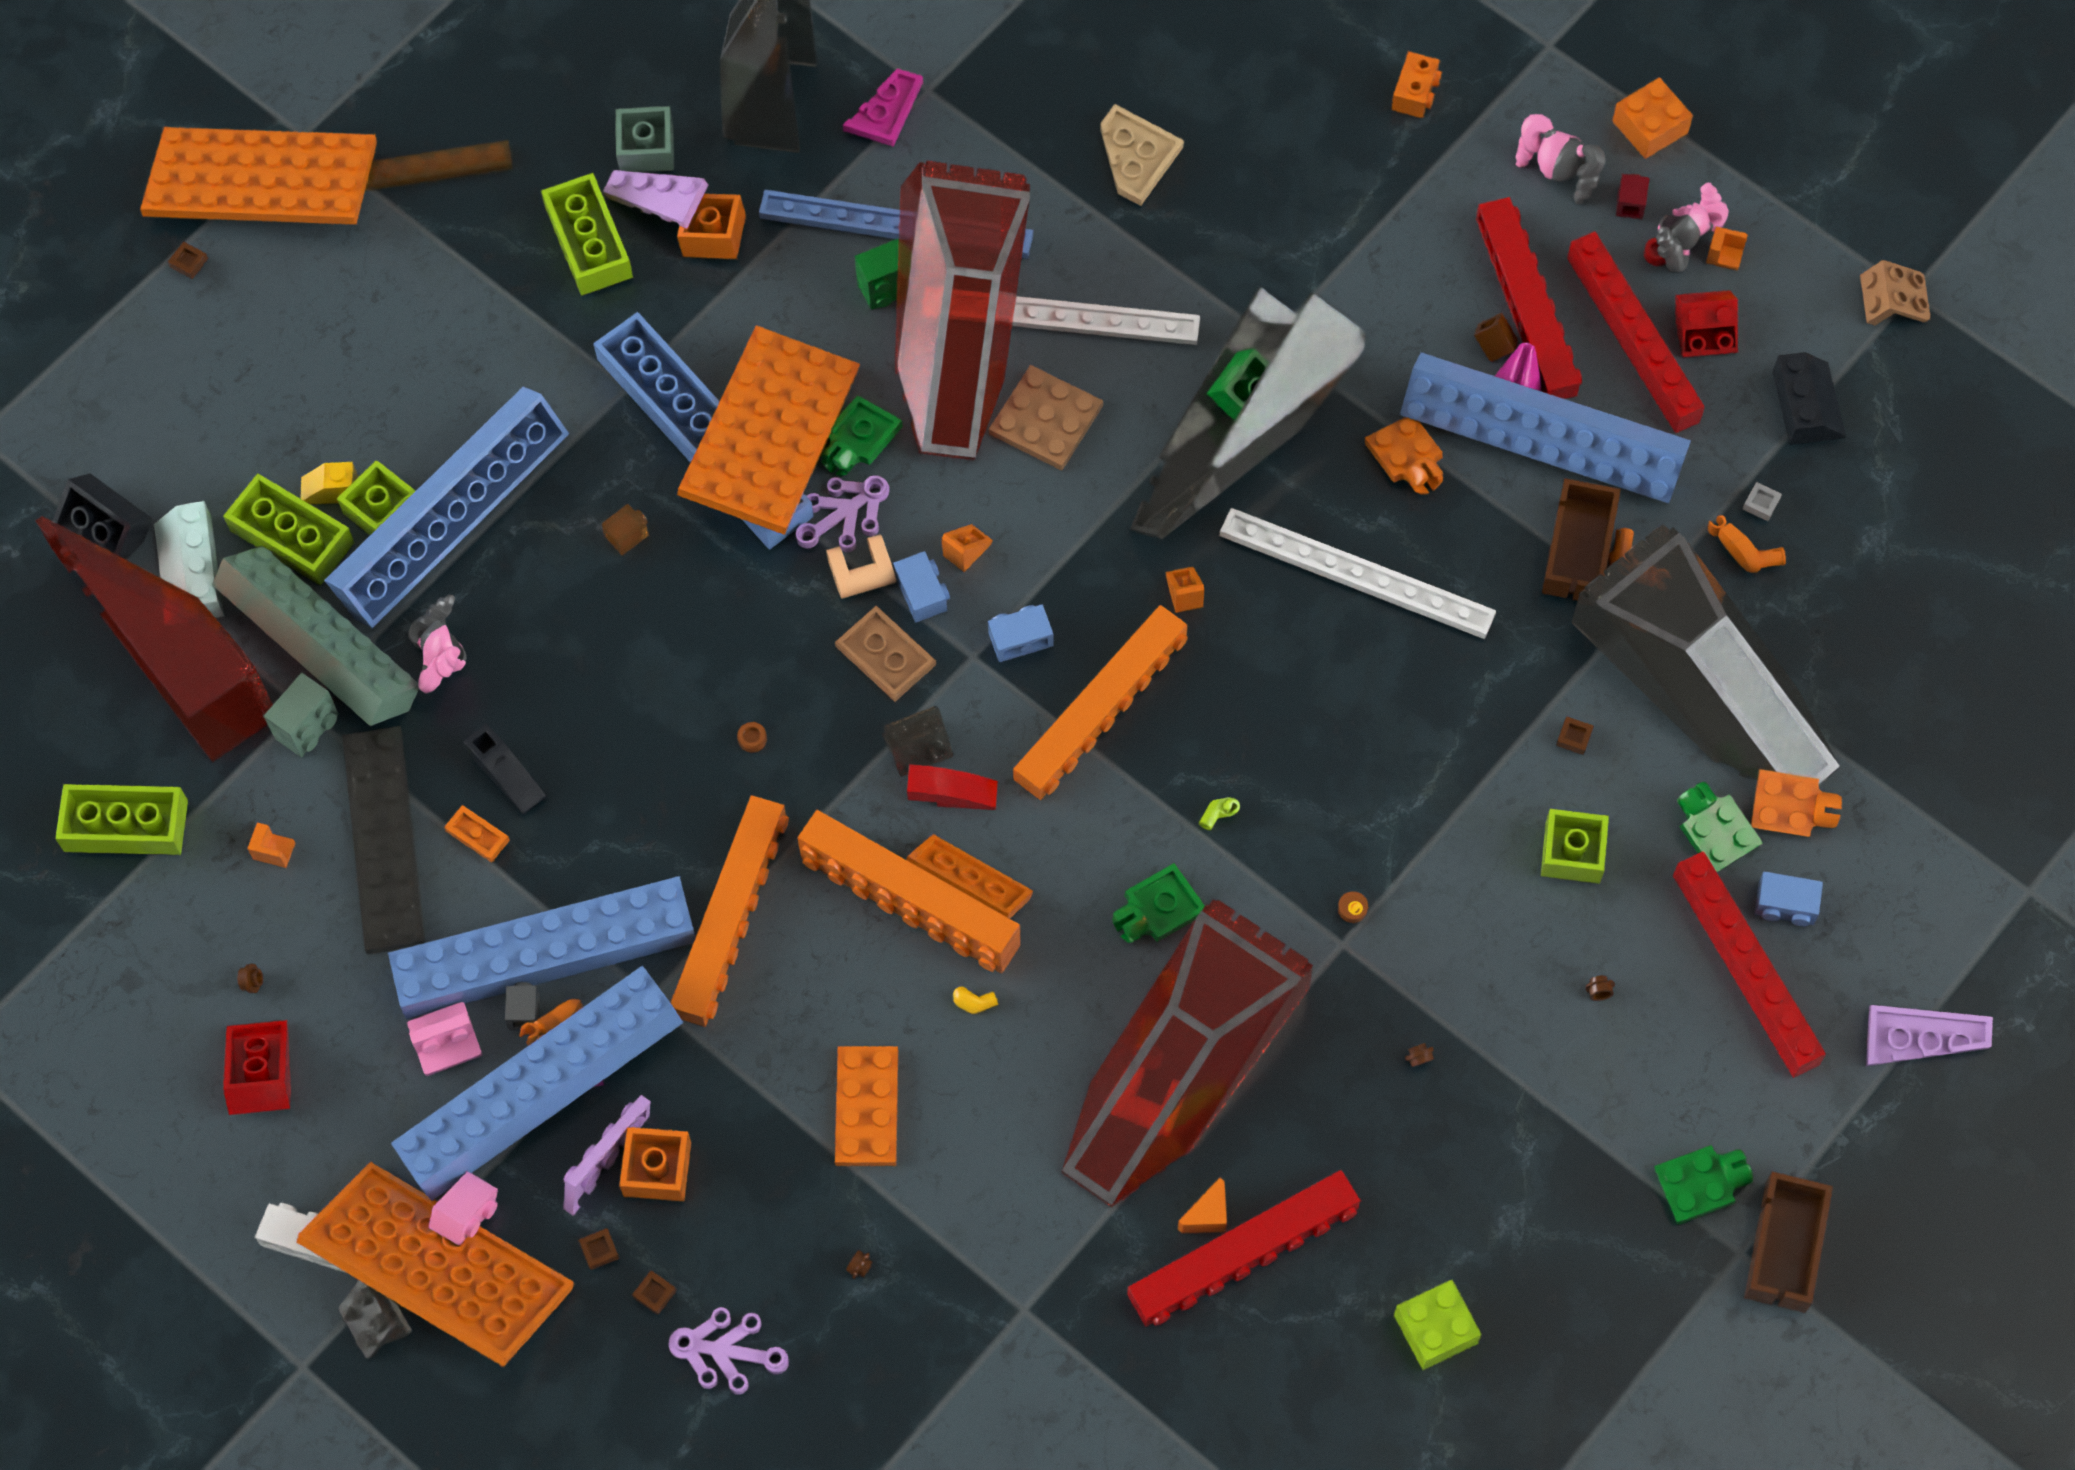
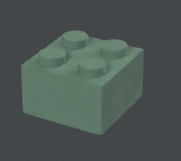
(644, 139)
(301, 715)

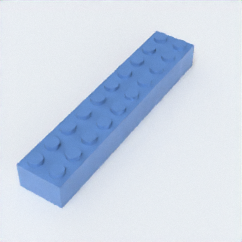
(671, 397)
(1544, 427)
(447, 507)
(542, 947)
(536, 1083)

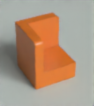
(1726, 248)
(270, 847)

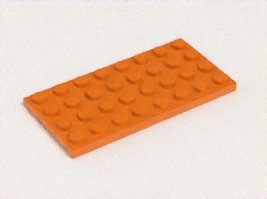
(259, 175)
(769, 430)
(473, 1291)

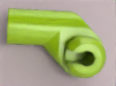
(1219, 809)

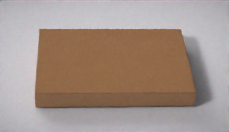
(885, 653)

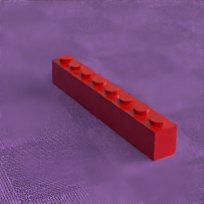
(1527, 296)
(1635, 332)
(1749, 964)
(1244, 1248)

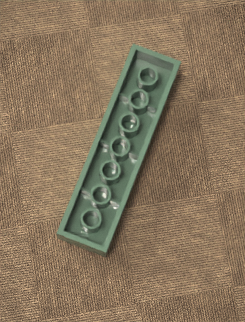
(316, 635)

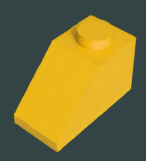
(327, 482)

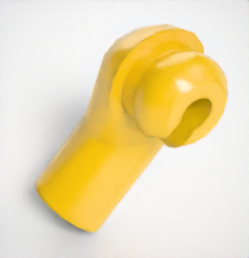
(972, 1003)

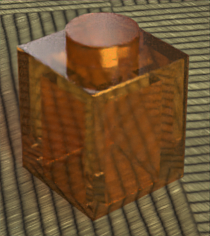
(625, 529)

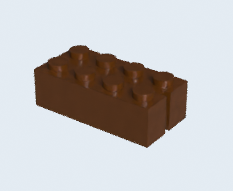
(1580, 537)
(1788, 1242)

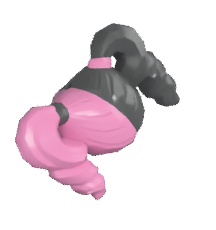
(1560, 155)
(1682, 230)
(440, 648)

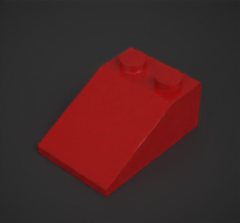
(257, 1067)

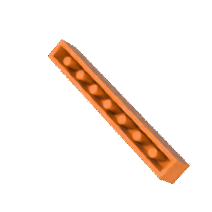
(1100, 702)
(728, 911)

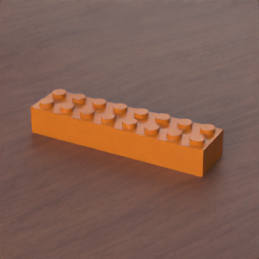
(909, 892)

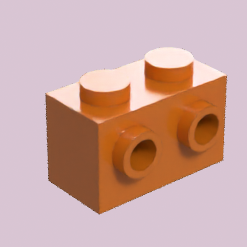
(1416, 84)

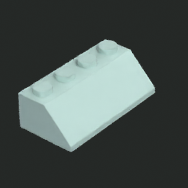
(189, 553)

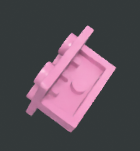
(444, 1038)

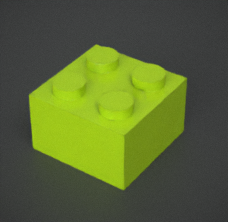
(374, 497)
(1574, 846)
(1437, 1324)

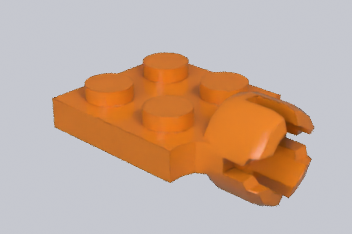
(1407, 454)
(1792, 804)

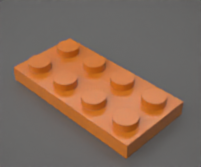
(970, 876)
(866, 1106)

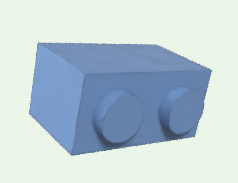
(920, 586)
(1020, 632)
(1788, 898)

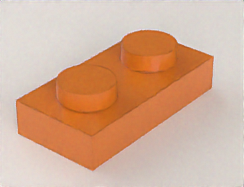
(477, 833)

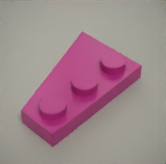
(887, 110)

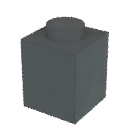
(521, 1005)

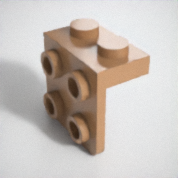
(1892, 290)

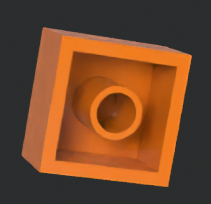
(1652, 118)
(714, 228)
(655, 1164)

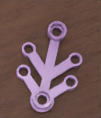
(845, 509)
(723, 1349)

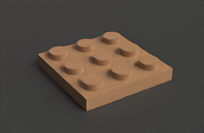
(1046, 417)

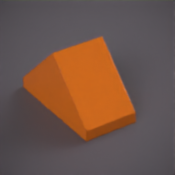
(964, 546)
(1185, 589)
(1207, 1213)

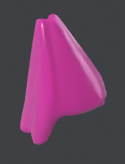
(1522, 368)

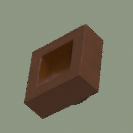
(187, 260)
(1575, 735)
(599, 1249)
(654, 1292)

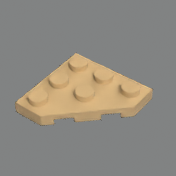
(1137, 152)

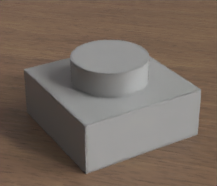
(1762, 501)

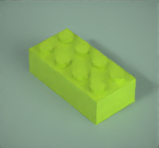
(587, 234)
(289, 529)
(122, 819)

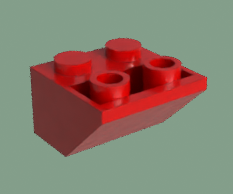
(1707, 323)

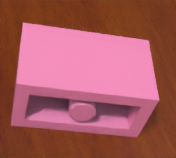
(463, 1208)

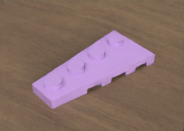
(664, 195)
(1916, 1034)
(603, 1155)

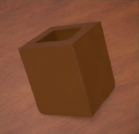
(1496, 337)

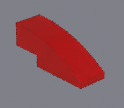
(951, 788)

